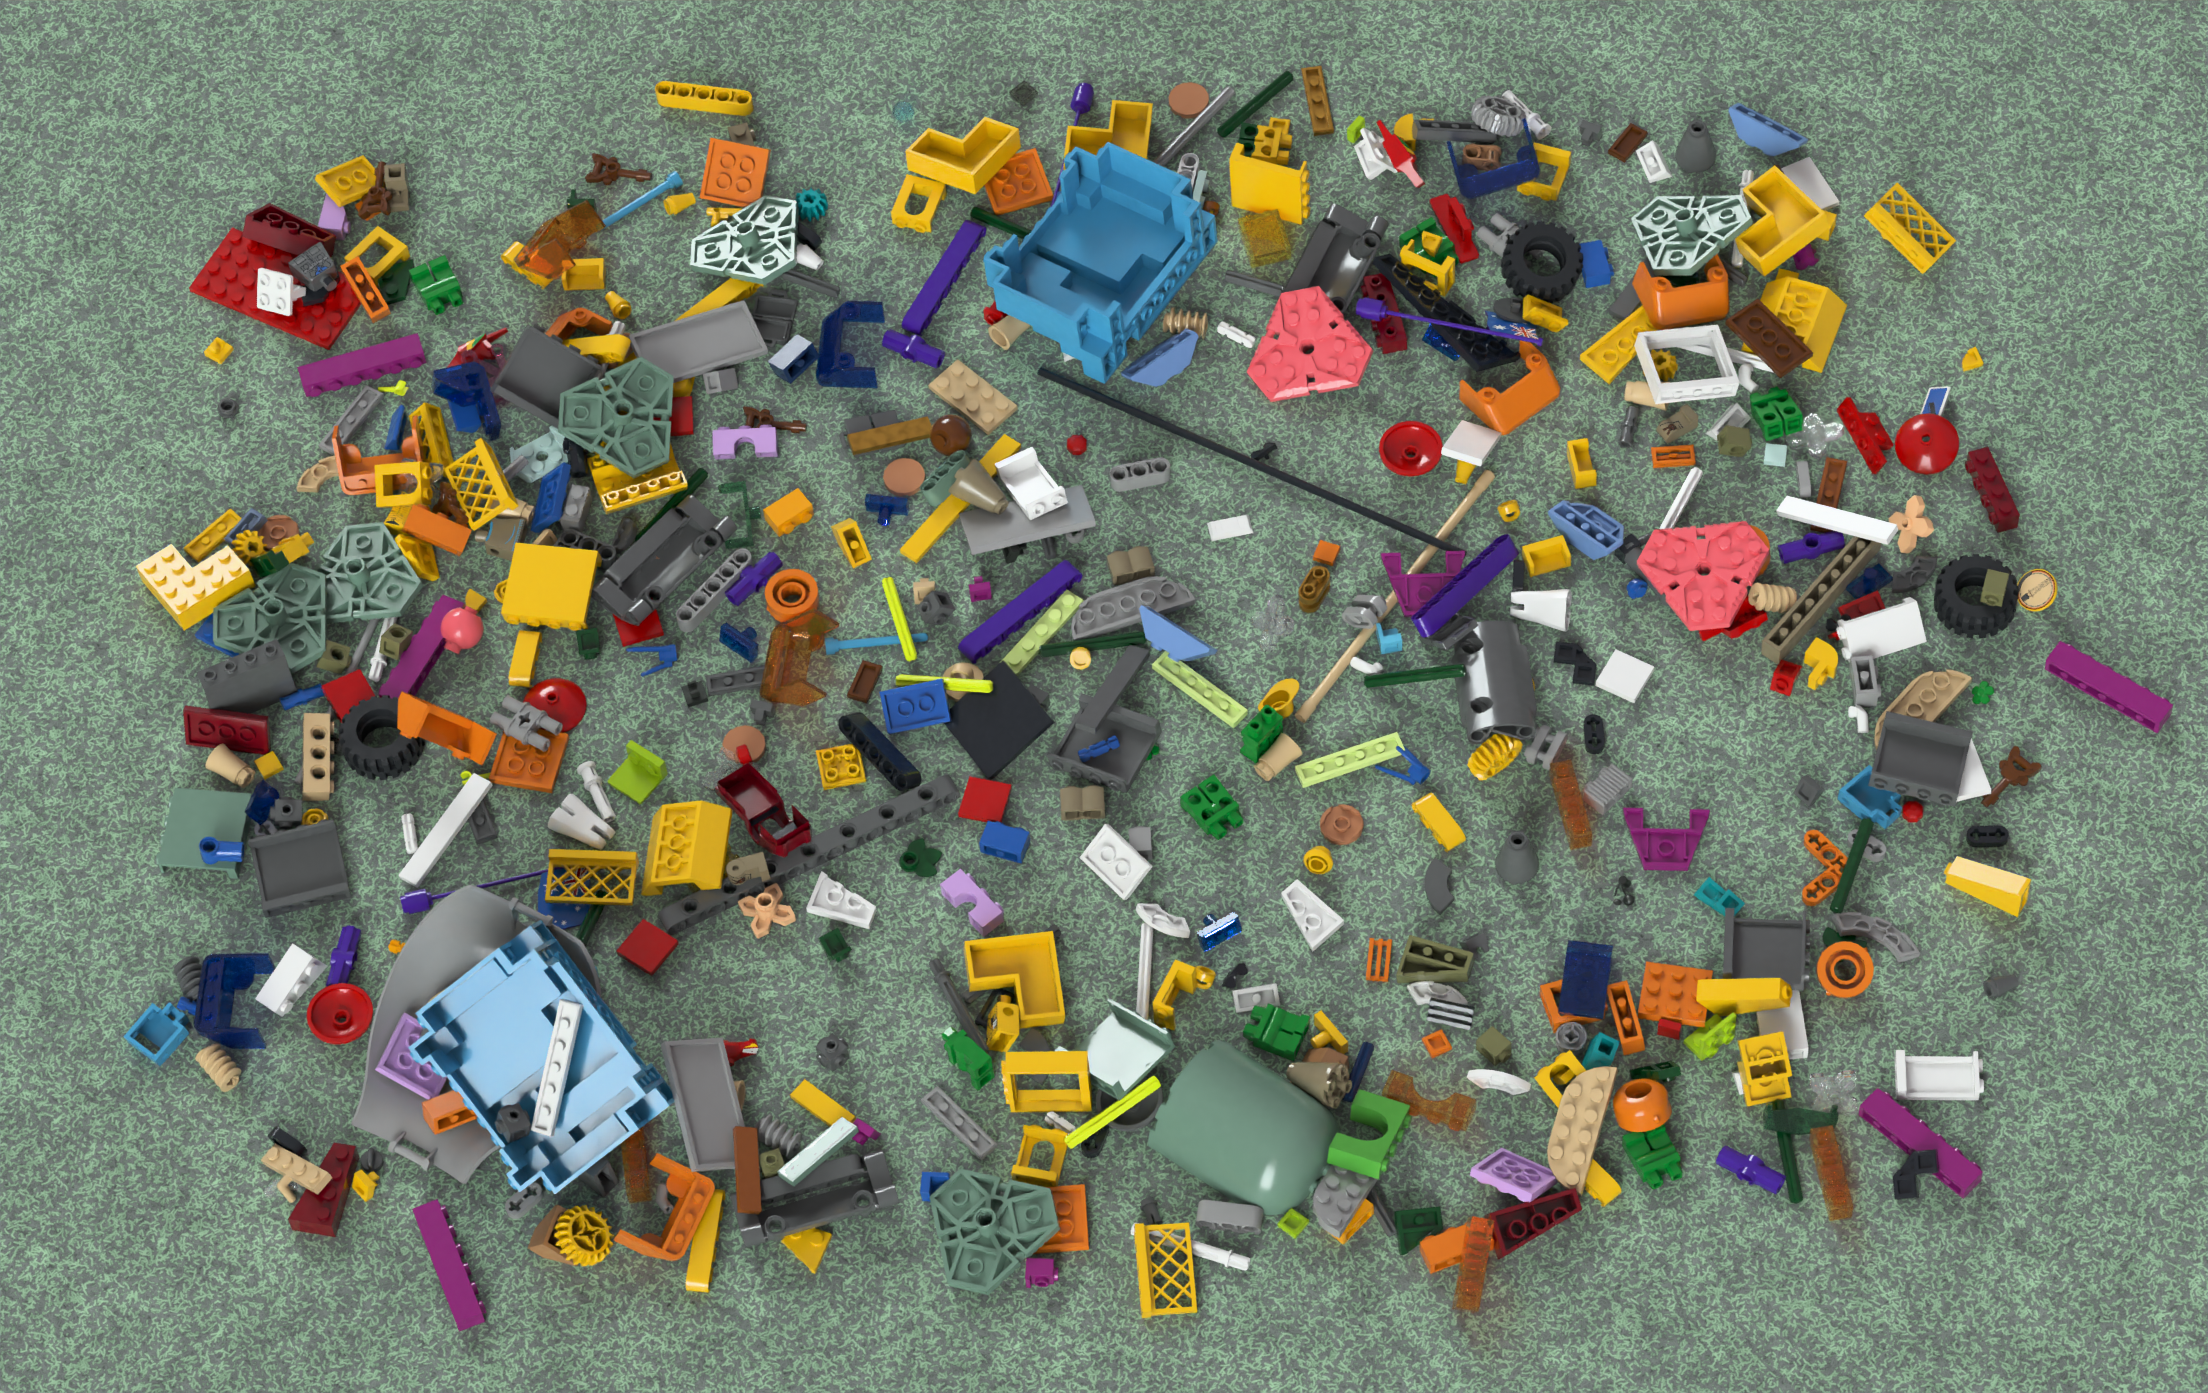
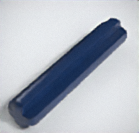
(1359, 1069)

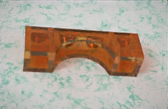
(1453, 1111)

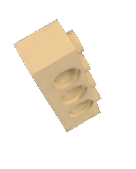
(314, 788)

